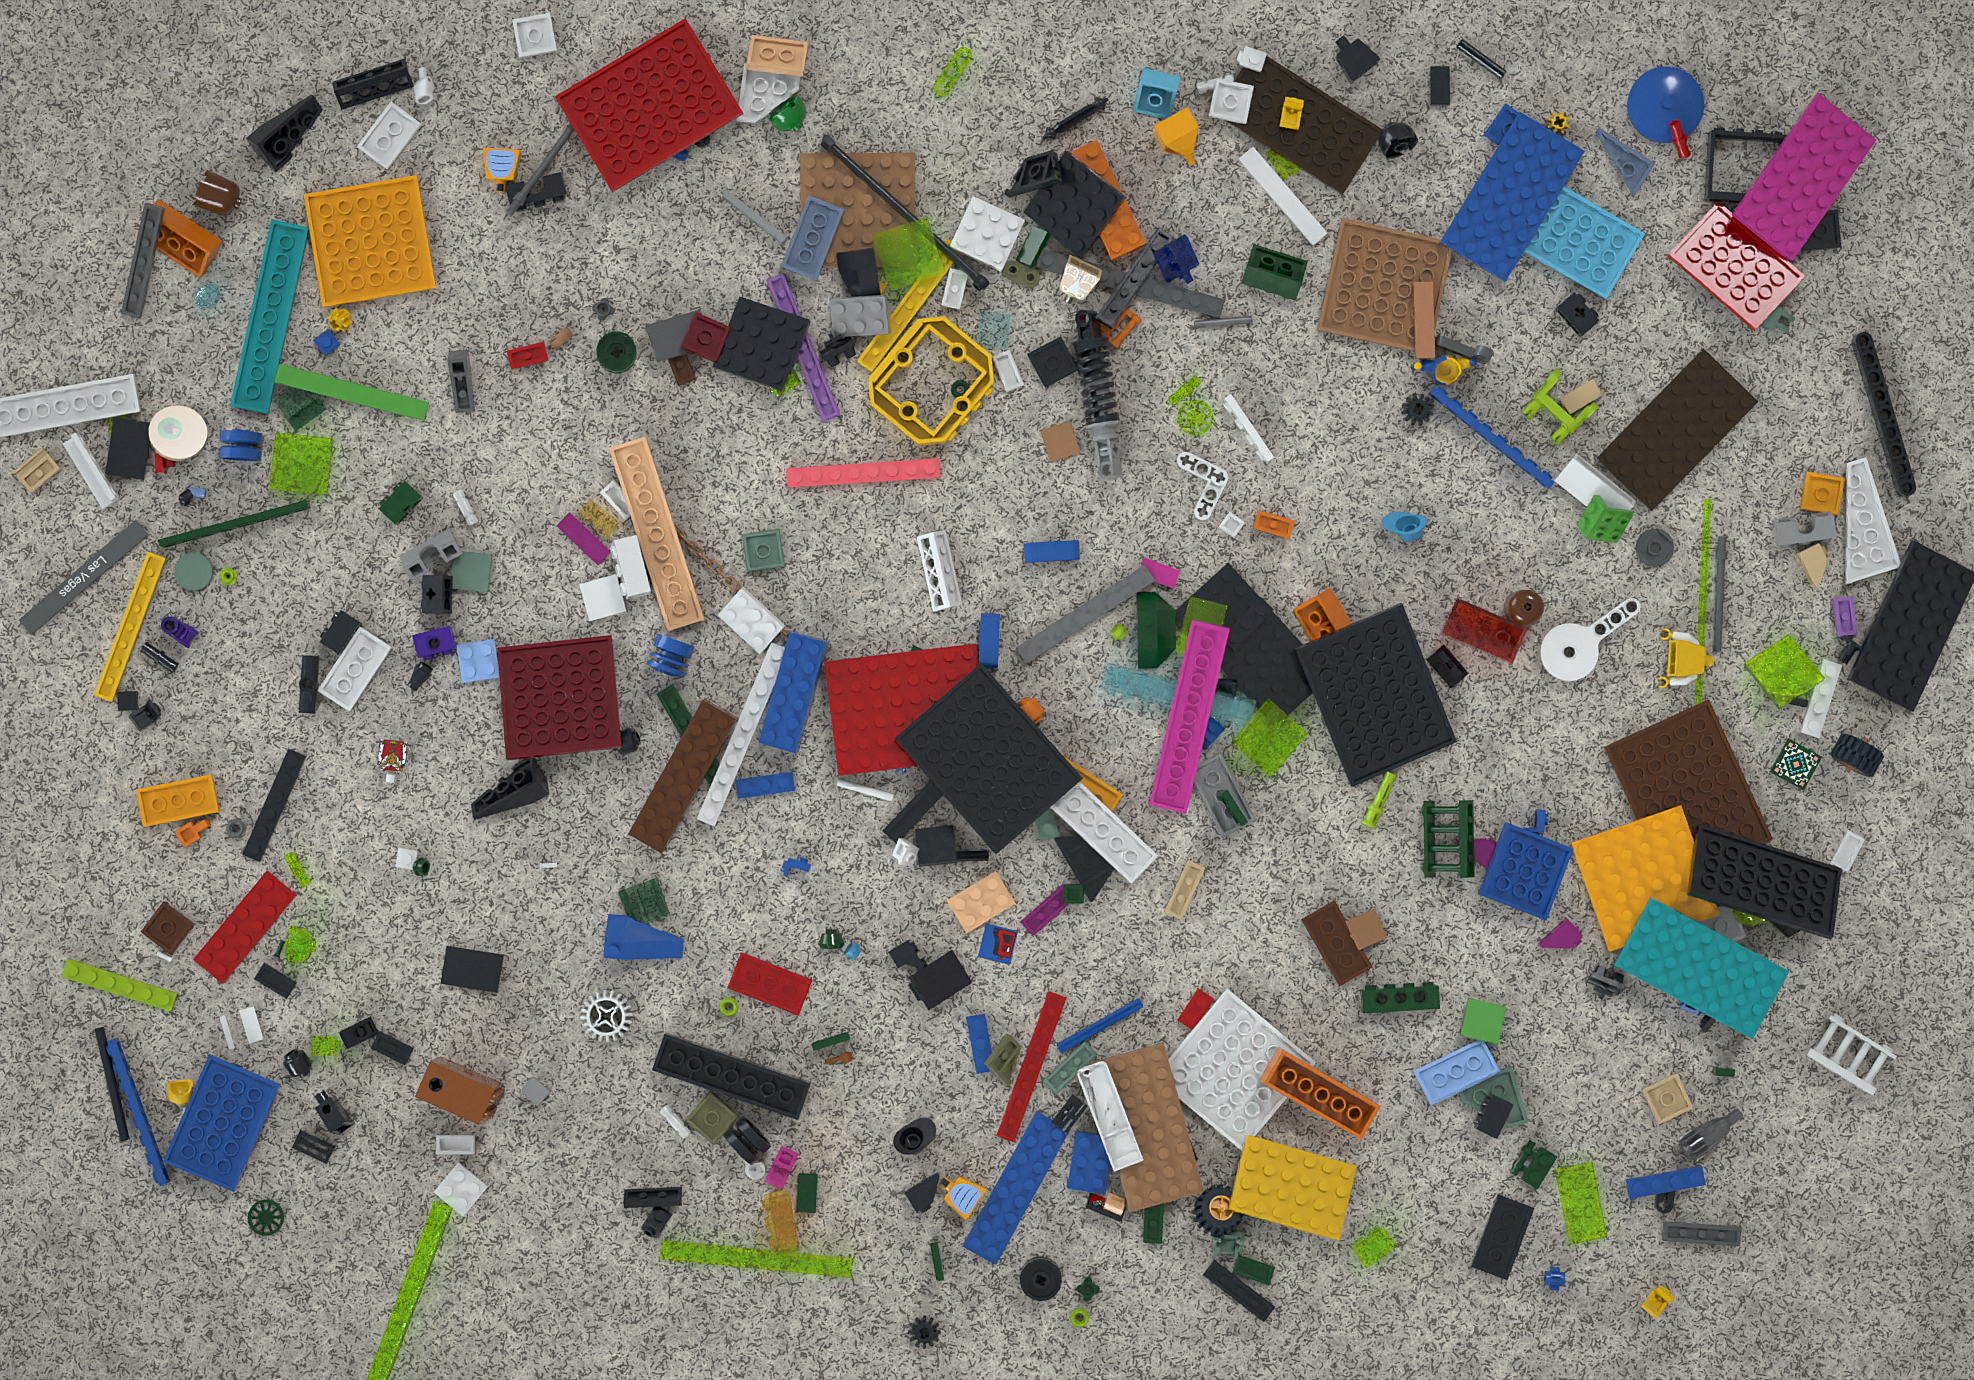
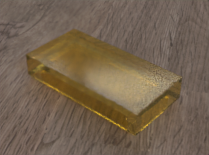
(599, 518)

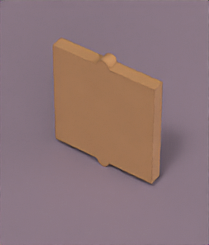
(1060, 441)
(1366, 929)

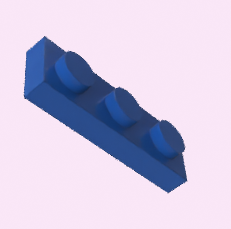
(765, 785)
(979, 1041)

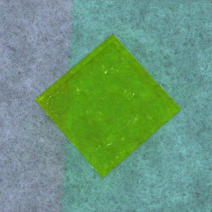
(908, 253)
(301, 463)
(1784, 671)
(1269, 738)

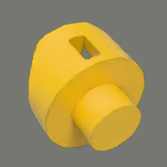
(180, 1091)

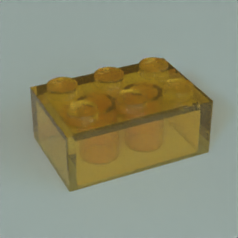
(780, 1222)

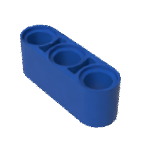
(1051, 551)
(989, 640)

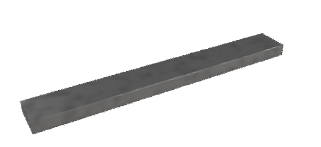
(1085, 614)

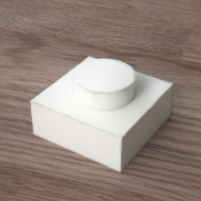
(406, 858)

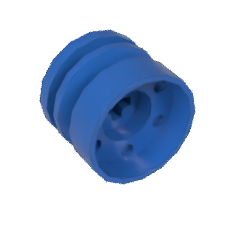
(670, 655)

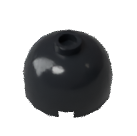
(1397, 138)

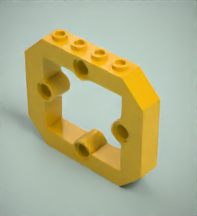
(954, 339)

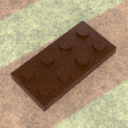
(1334, 943)

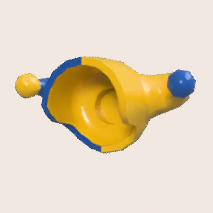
(1445, 368)

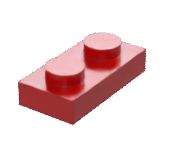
(527, 355)
(1195, 1009)

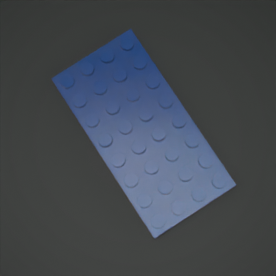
(1512, 196)

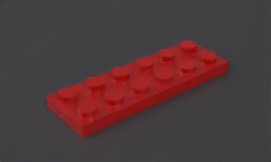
(245, 927)

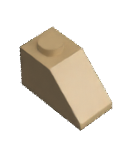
(1813, 562)

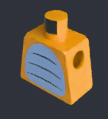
(501, 166)
(962, 1194)

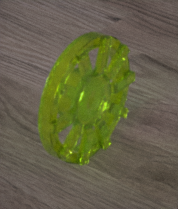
(1195, 417)

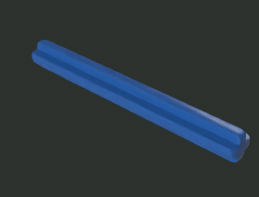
(1099, 1025)

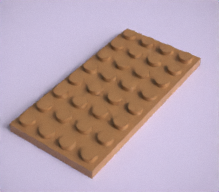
(1159, 1127)

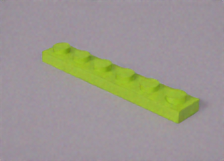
(119, 985)

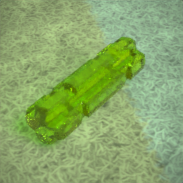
(1184, 390)
(297, 869)

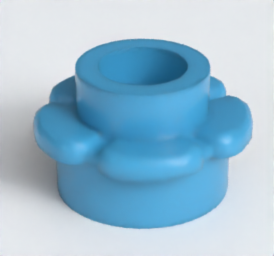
(852, 950)

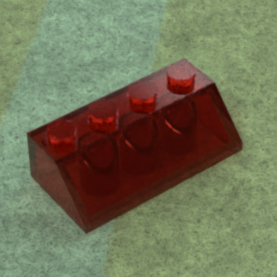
(1483, 631)

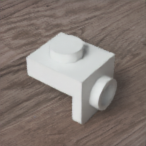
(1251, 59)
(905, 852)

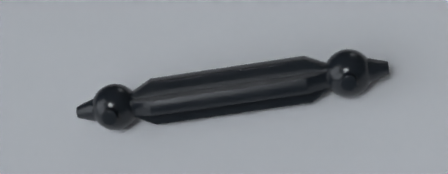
(1075, 118)

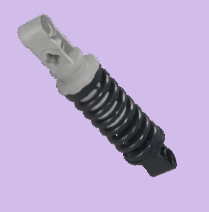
(1100, 413)

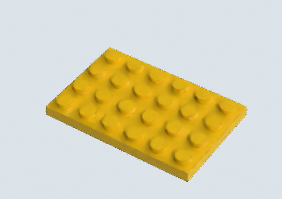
(1292, 1187)

